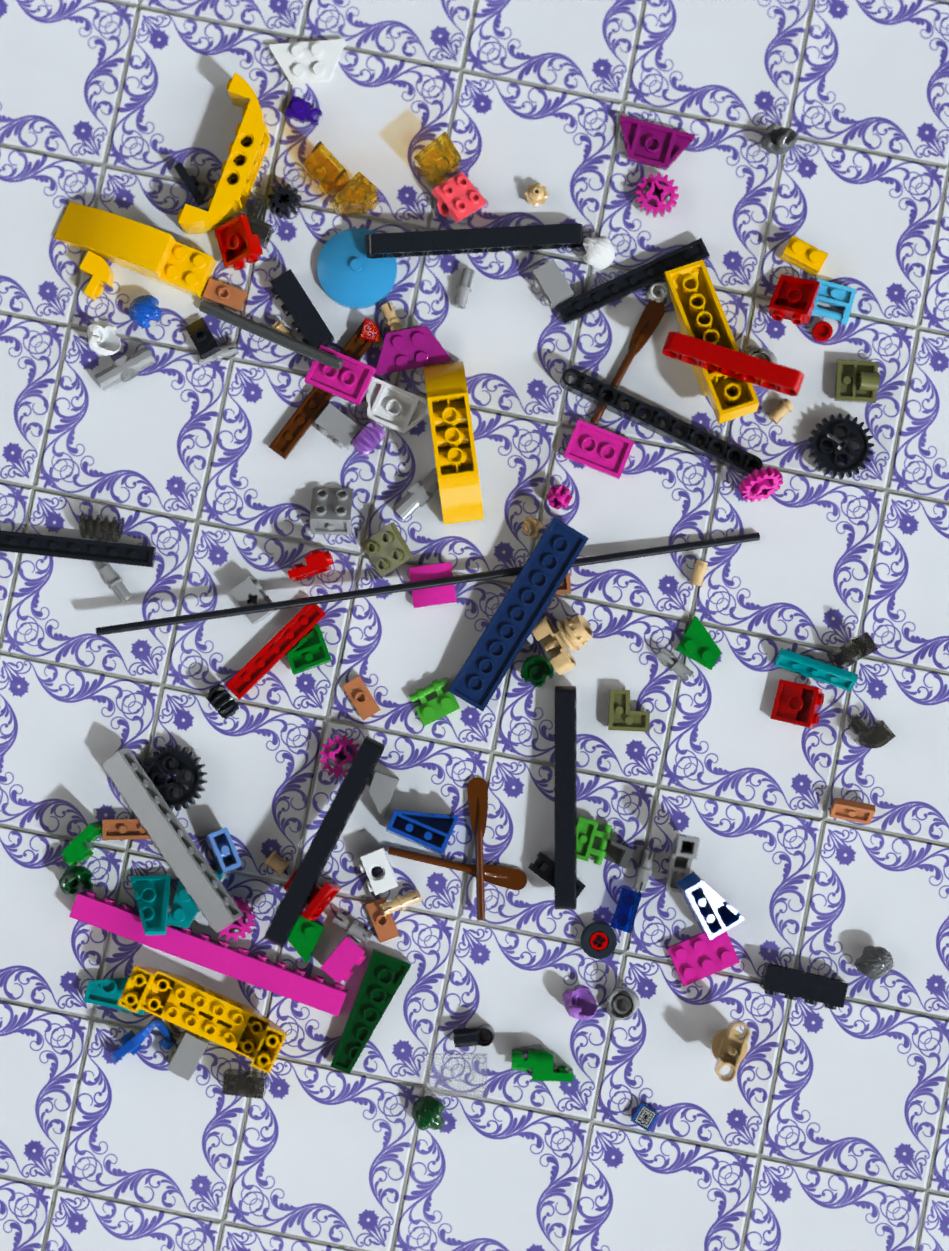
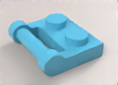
(834, 295)

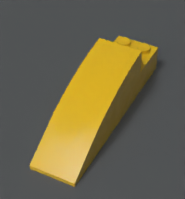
(136, 248)
(703, 318)

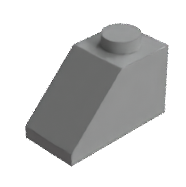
(382, 791)

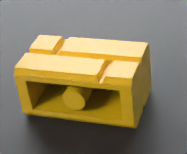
(804, 256)

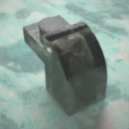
(257, 226)
(852, 651)
(871, 737)

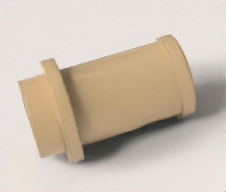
(278, 326)
(781, 410)
(698, 573)

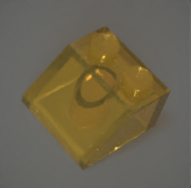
(437, 160)
(326, 171)
(356, 197)

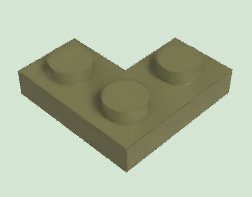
(620, 715)

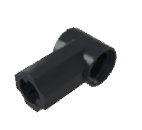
(470, 1036)

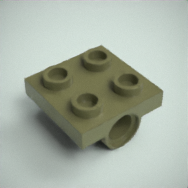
(856, 381)
(387, 549)

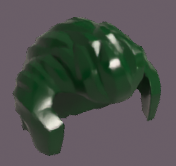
(536, 670)
(74, 877)
(428, 1113)

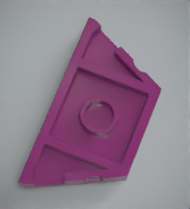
(653, 143)
(410, 349)

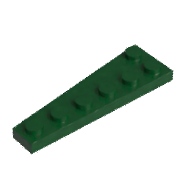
(375, 993)

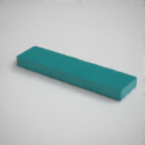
(815, 669)

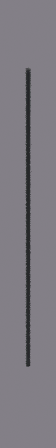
(416, 585)

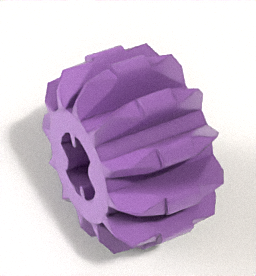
(368, 438)

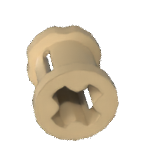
(277, 863)

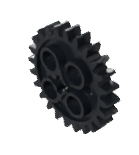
(852, 432)
(184, 762)

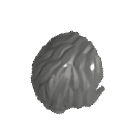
(779, 140)
(874, 962)

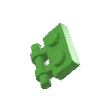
(437, 707)
(585, 837)

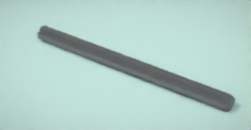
(271, 335)

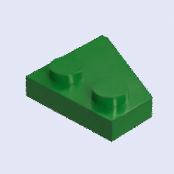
(699, 645)
(309, 652)
(305, 937)

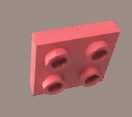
(458, 198)

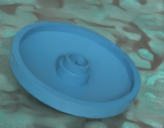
(351, 276)

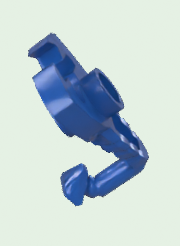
(132, 1042)

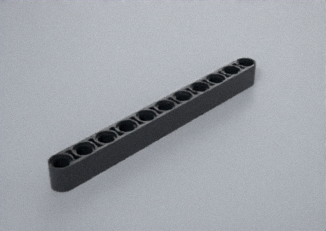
(474, 240)
(650, 422)
(565, 798)
(324, 842)

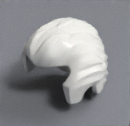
(599, 252)
(103, 340)

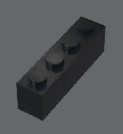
(301, 310)
(804, 985)

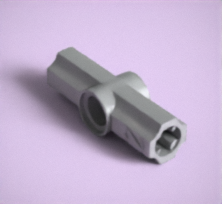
(125, 368)
(417, 495)

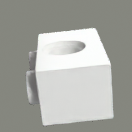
(387, 880)

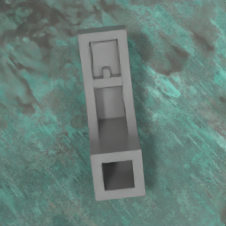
(681, 856)

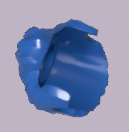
(144, 310)

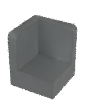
(618, 853)

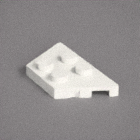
(308, 60)
(394, 406)

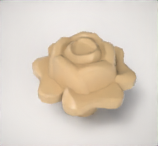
(536, 194)
(532, 527)

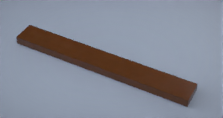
(314, 403)

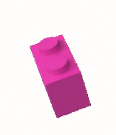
(343, 959)

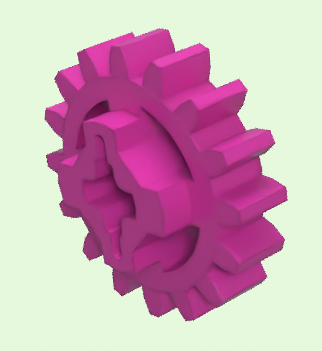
(648, 197)
(761, 484)
(330, 754)
(241, 924)

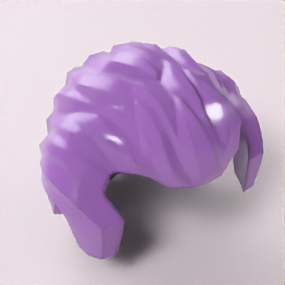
(579, 1003)

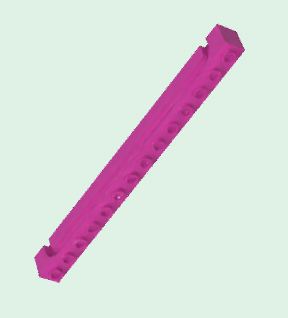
(212, 954)

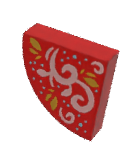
(370, 331)

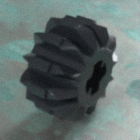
(281, 207)
(222, 701)

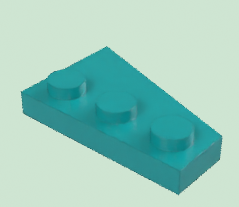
(153, 902)
(184, 907)
(107, 993)

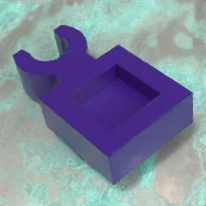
(300, 110)

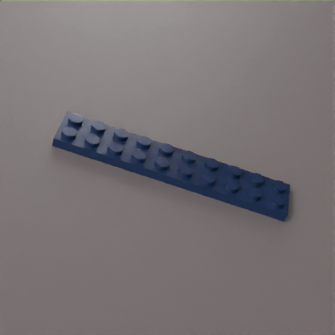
(518, 614)

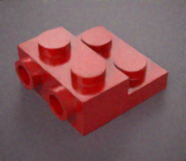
(238, 243)
(793, 299)
(317, 563)
(797, 704)

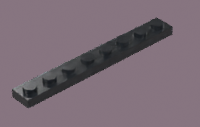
(630, 282)
(77, 549)

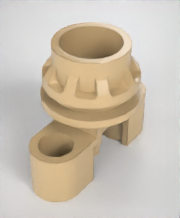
(572, 633)
(730, 1048)

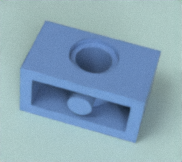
(223, 851)

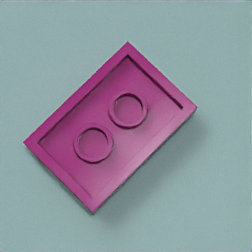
(347, 383)
(598, 449)
(702, 957)

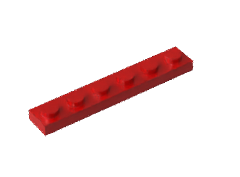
(275, 650)

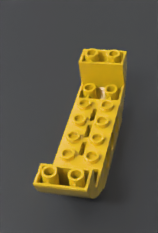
(239, 170)
(453, 442)
(204, 1014)

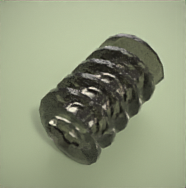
(100, 528)

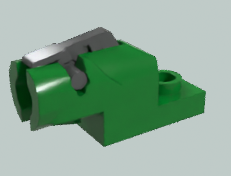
(541, 1064)

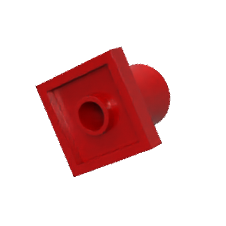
(319, 898)

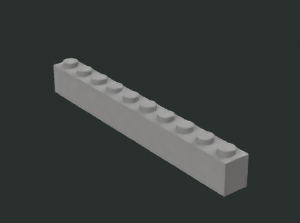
(172, 840)

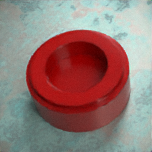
(822, 331)

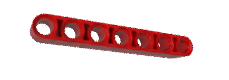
(733, 363)

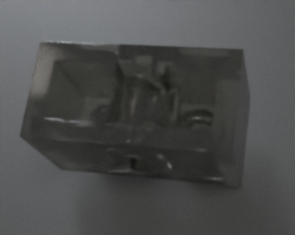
(244, 1083)

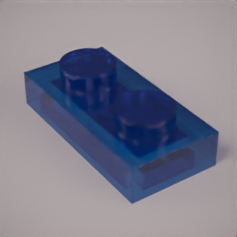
(626, 910)

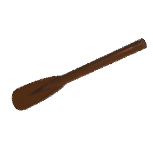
(644, 329)
(478, 816)
(496, 875)

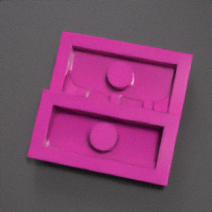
(434, 595)

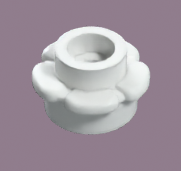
(658, 287)

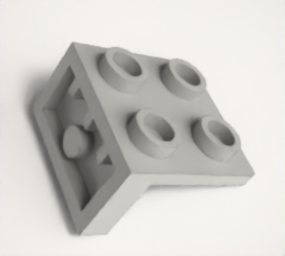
(331, 511)

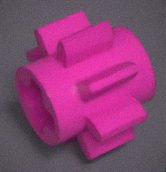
(559, 496)

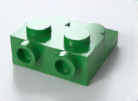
(81, 847)

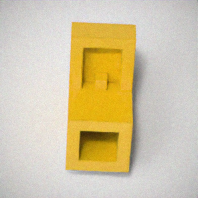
(99, 271)

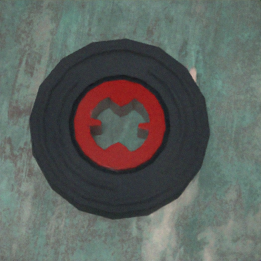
(608, 945)

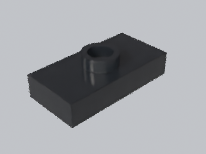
(190, 182)
(202, 338)

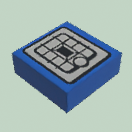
(644, 1116)

